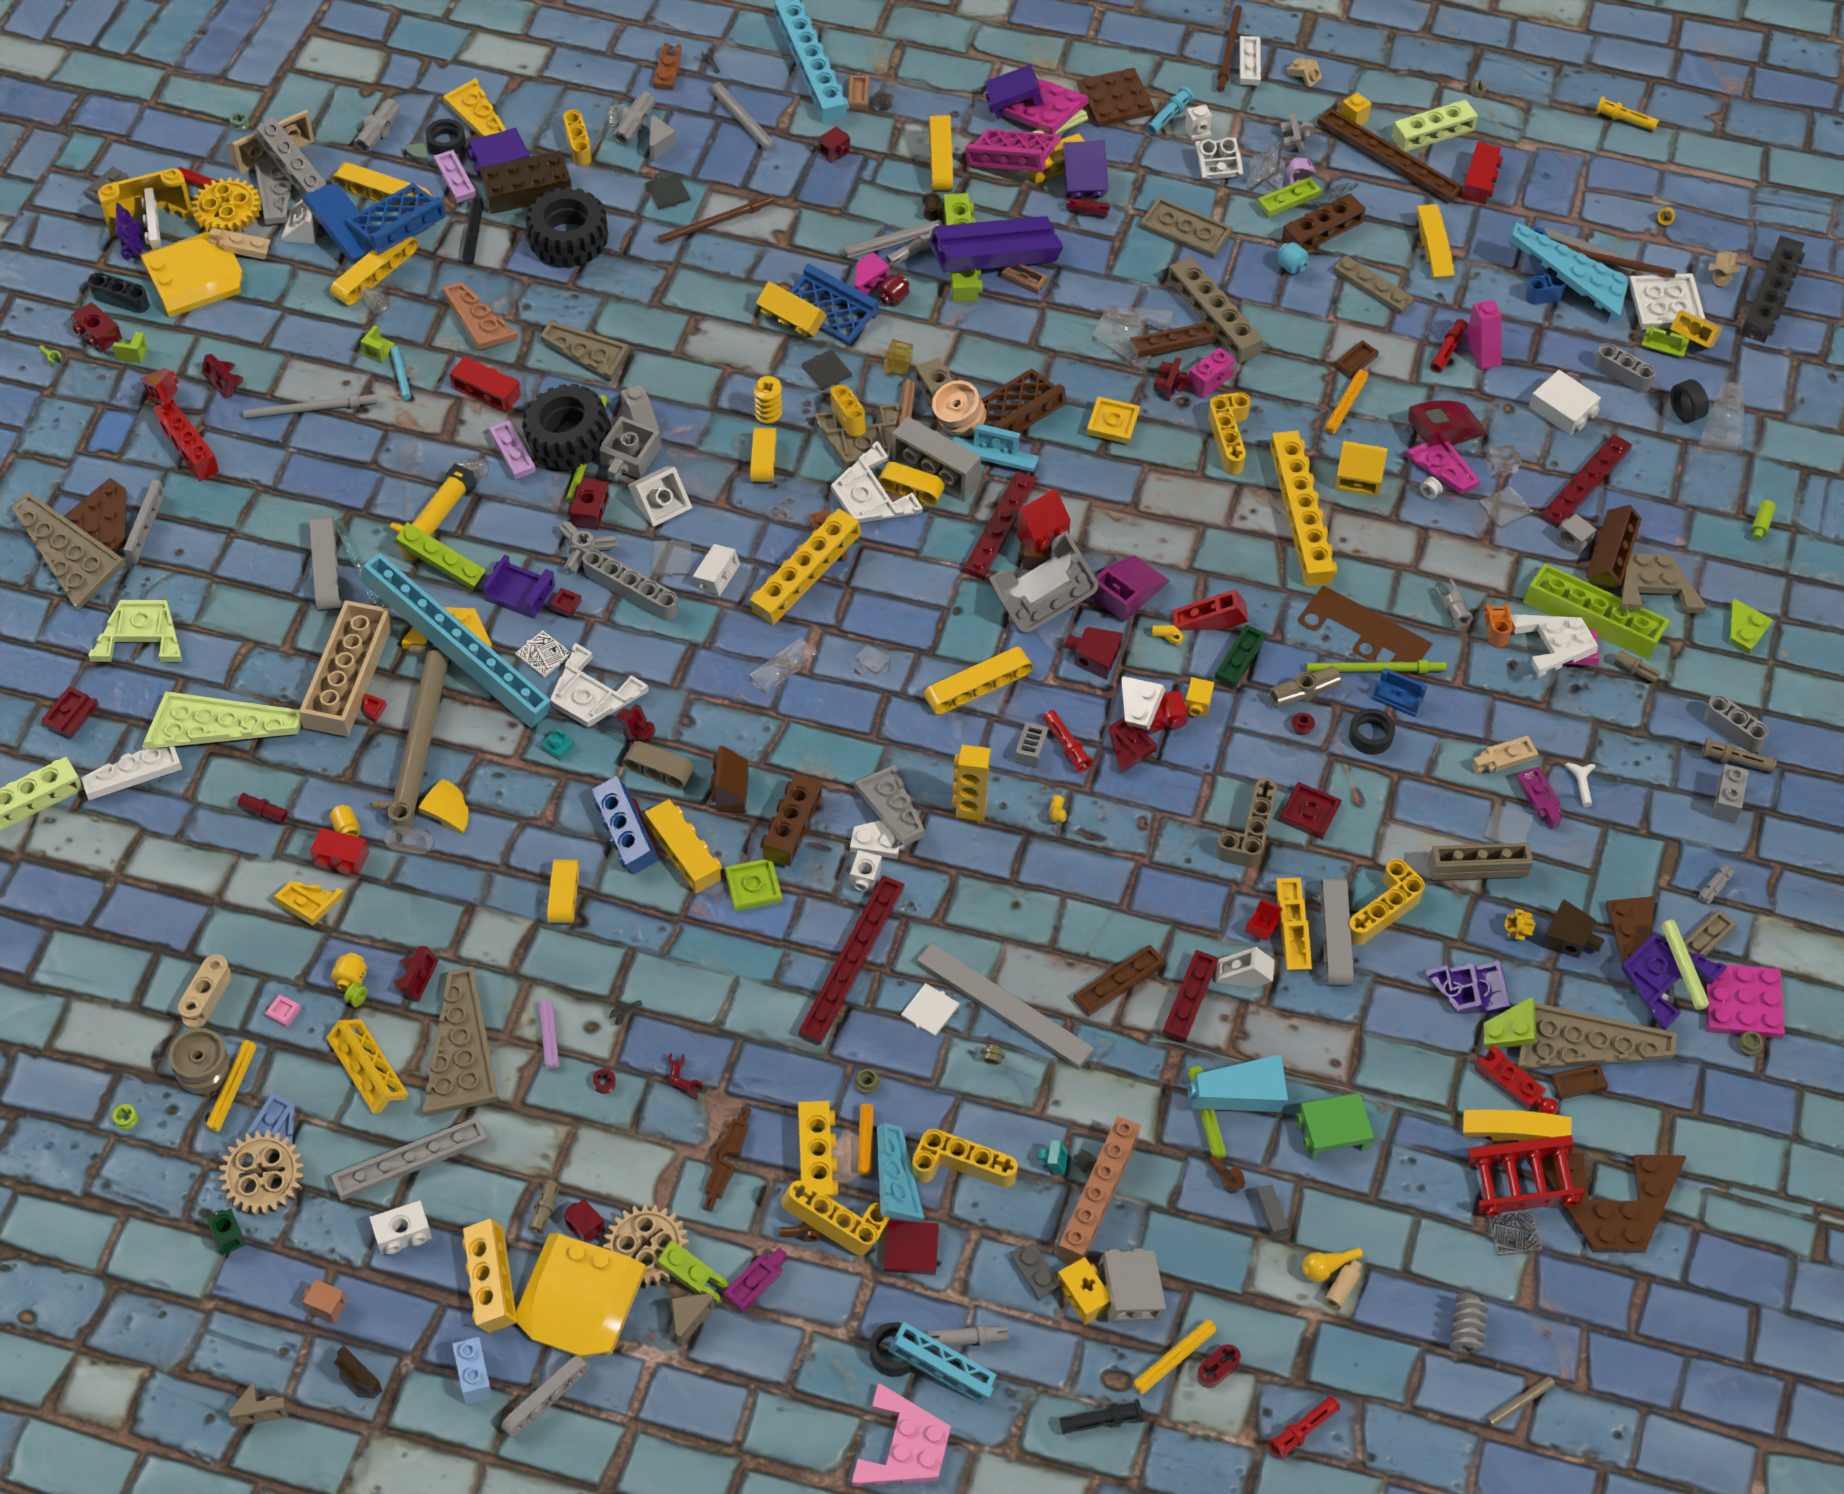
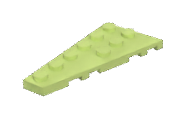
(199, 719)

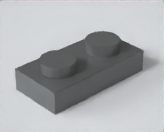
(111, 176)
(1036, 1271)

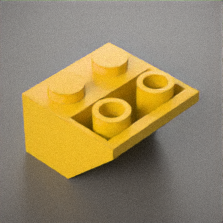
(1360, 468)

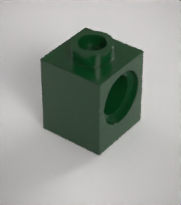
(228, 1240)

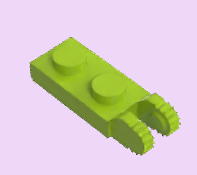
(690, 1270)

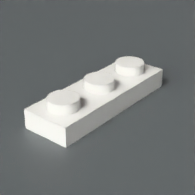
(1249, 60)
(151, 219)

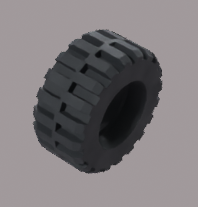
(561, 208)
(556, 408)

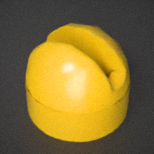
(1662, 213)

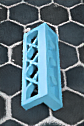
(939, 1367)

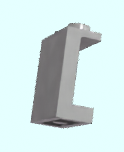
(1133, 1285)

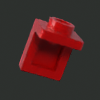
(1265, 920)

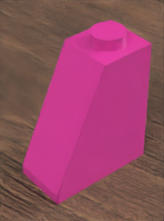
(1485, 334)

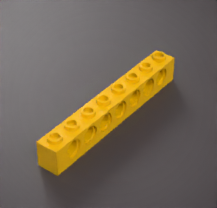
(1302, 509)

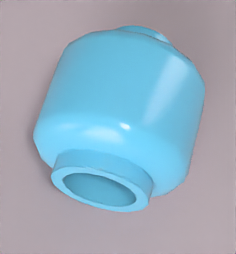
(1292, 258)

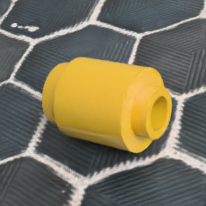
(344, 820)

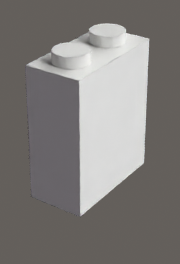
(1565, 402)

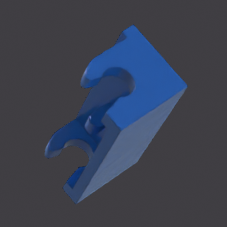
(1399, 692)

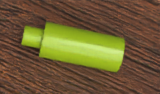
(1763, 519)

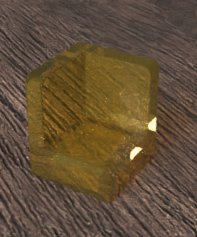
(898, 358)

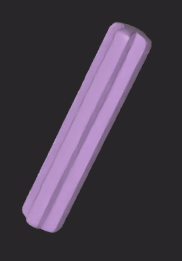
(548, 1034)

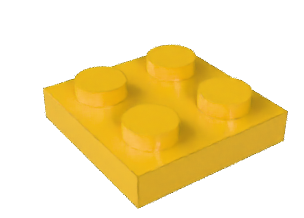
(1113, 420)

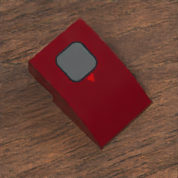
(1445, 422)

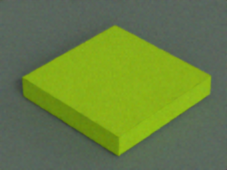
(753, 885)

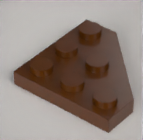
(103, 515)

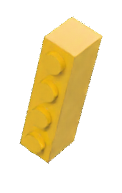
(683, 846)

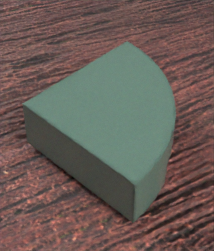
(417, 151)

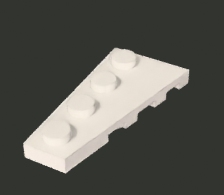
(131, 770)

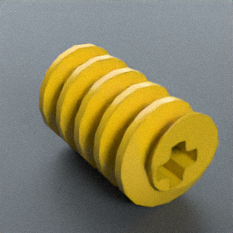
(768, 399)

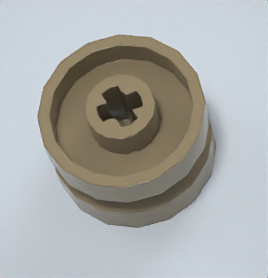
(199, 1060)

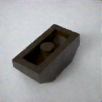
(356, 1375)

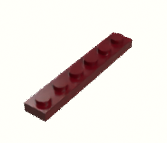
(1586, 481)
(999, 525)

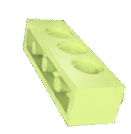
(1434, 125)
(43, 793)

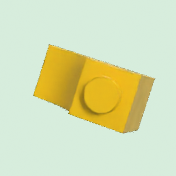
(1696, 328)

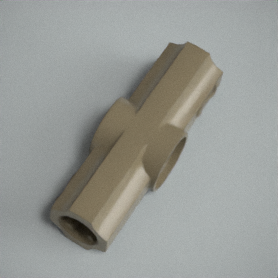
(1305, 686)

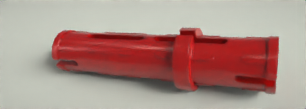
(1452, 339)

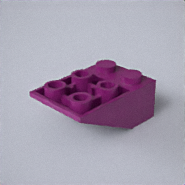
(1127, 586)

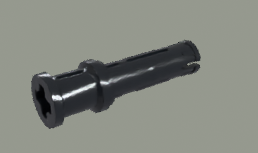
(1114, 1415)

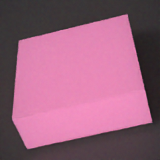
(283, 1011)

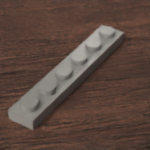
(409, 1158)

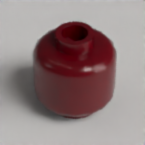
(894, 289)

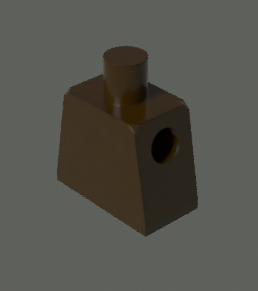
(1571, 932)

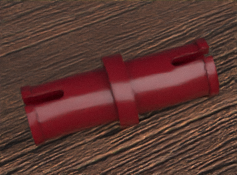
(1088, 206)
(262, 808)

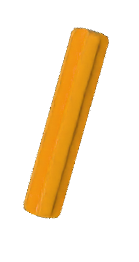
(865, 1139)

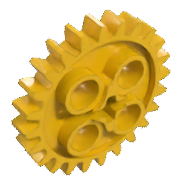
(226, 205)

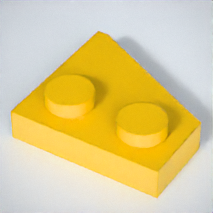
(307, 900)

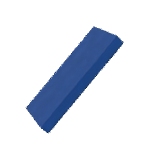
(331, 209)

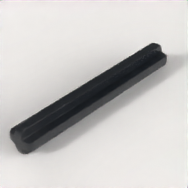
(472, 231)

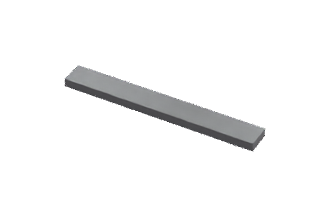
(1005, 1006)

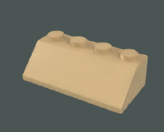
(245, 150)

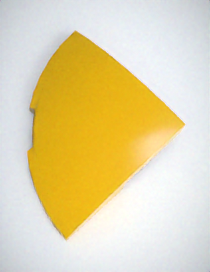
(446, 804)

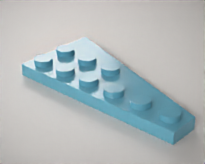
(1575, 269)

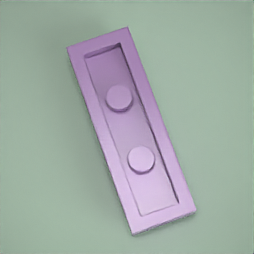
(455, 176)
(512, 449)

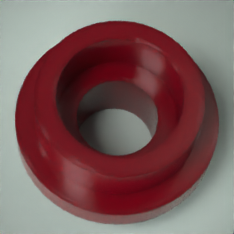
(1303, 728)

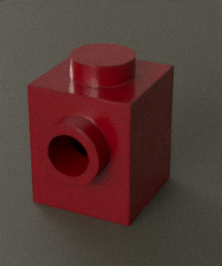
(834, 144)

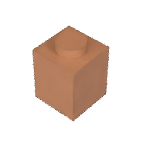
(324, 1301)

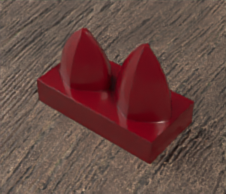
(219, 375)
(419, 971)

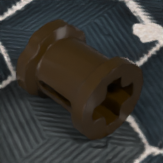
(932, 210)

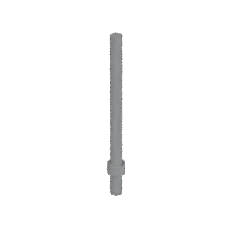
(353, 401)

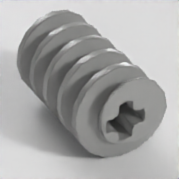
(1468, 1324)

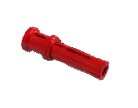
(1072, 748)
(1295, 1433)

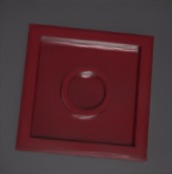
(1310, 810)
(911, 1247)

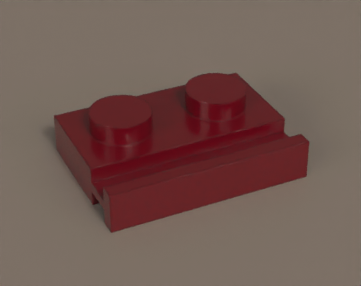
(69, 712)

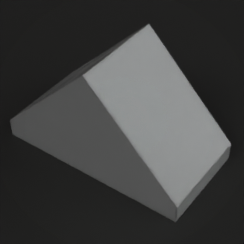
(661, 138)

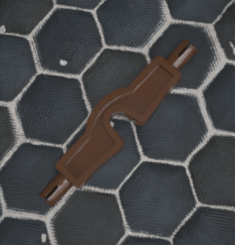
(722, 1170)

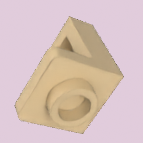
(1307, 69)

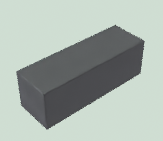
(1272, 1211)

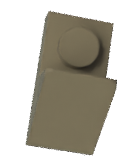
(251, 1410)

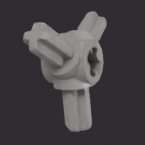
(581, 542)

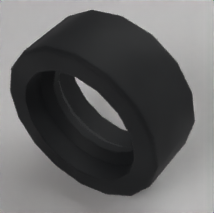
(445, 126)
(1697, 395)
(1376, 717)
(884, 1367)

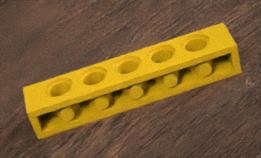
(831, 540)

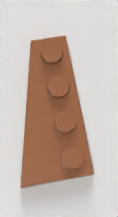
(476, 318)

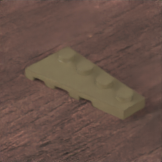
(588, 349)

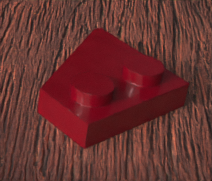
(1130, 744)

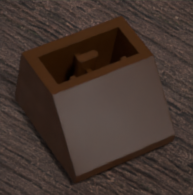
(729, 781)

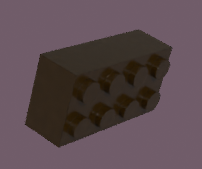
(521, 181)

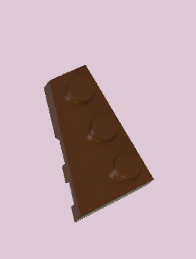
(1630, 923)

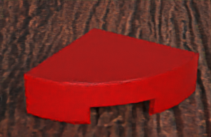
(373, 707)

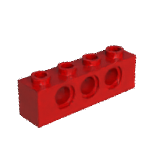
(186, 440)

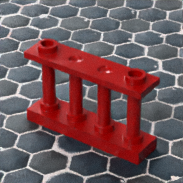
(1533, 1152)

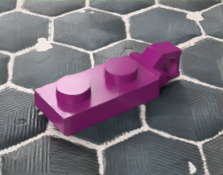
(1540, 795)
(755, 1280)

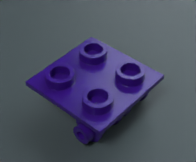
(129, 232)

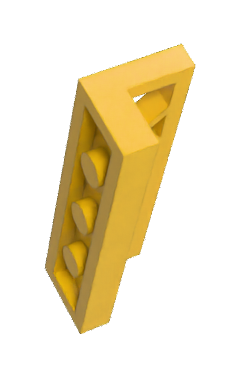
(361, 1064)

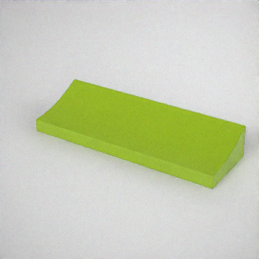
(1568, 596)

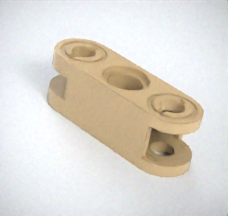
(211, 976)

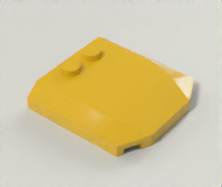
(192, 273)
(579, 1296)

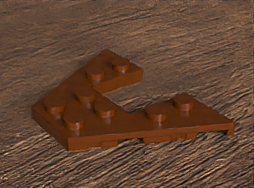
(1620, 1224)

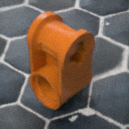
(1498, 624)

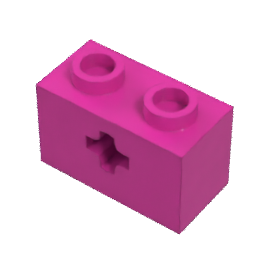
(1211, 372)

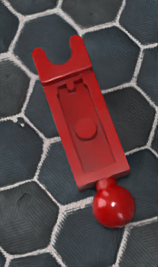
(1514, 1081)

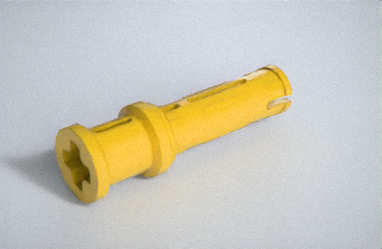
(1617, 111)

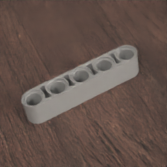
(325, 563)
(630, 585)
(1336, 932)

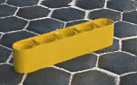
(370, 183)
(371, 271)
(978, 680)

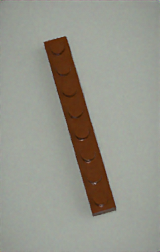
(1390, 155)

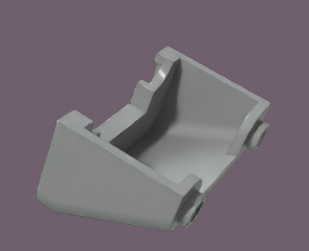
(1047, 588)

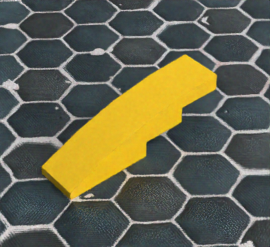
(1435, 241)
(1293, 924)
(1515, 1125)

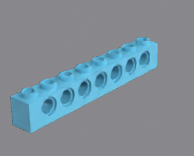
(811, 60)

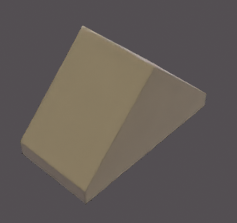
(690, 1313)

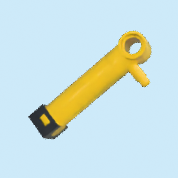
(459, 482)

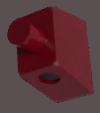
(1096, 650)

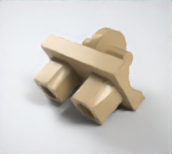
(1724, 267)

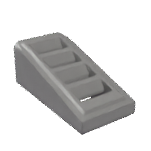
(1026, 757)

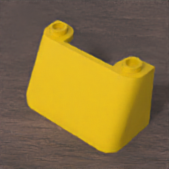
(168, 189)

